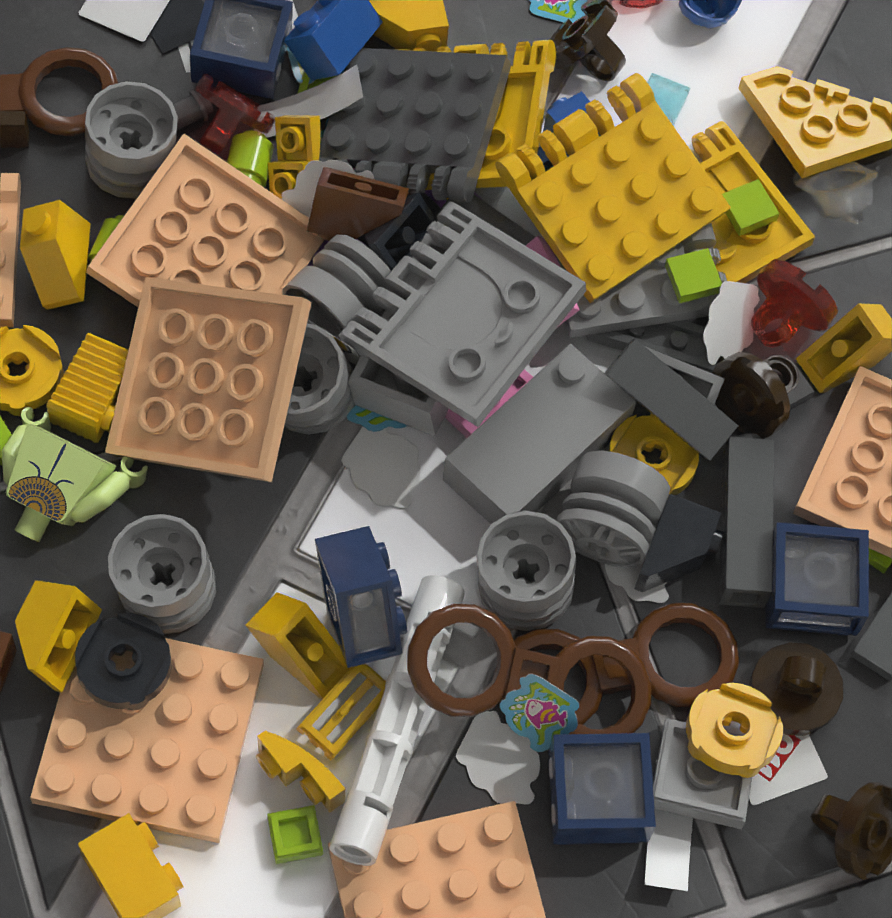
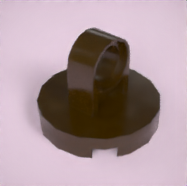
(589, 42)
(754, 392)
(800, 685)
(860, 828)

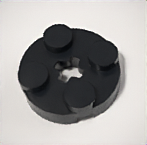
(133, 686)

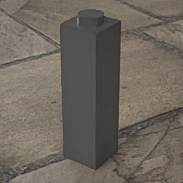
(747, 521)

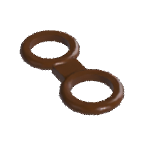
(19, 90)
(518, 663)
(607, 676)

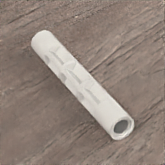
(392, 735)

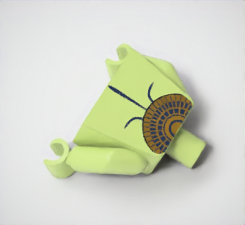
(59, 477)

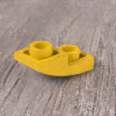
(296, 146)
(289, 762)

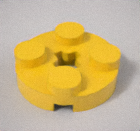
(42, 371)
(650, 433)
(731, 753)

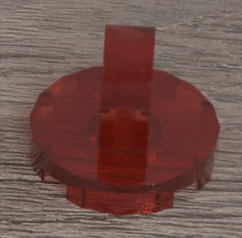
(232, 109)
(792, 301)

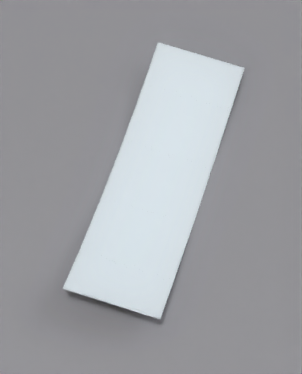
(319, 100)
(669, 851)

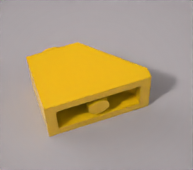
(412, 23)
(56, 252)
(854, 341)
(51, 627)
(299, 643)

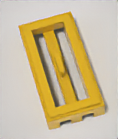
(318, 738)

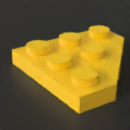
(819, 122)

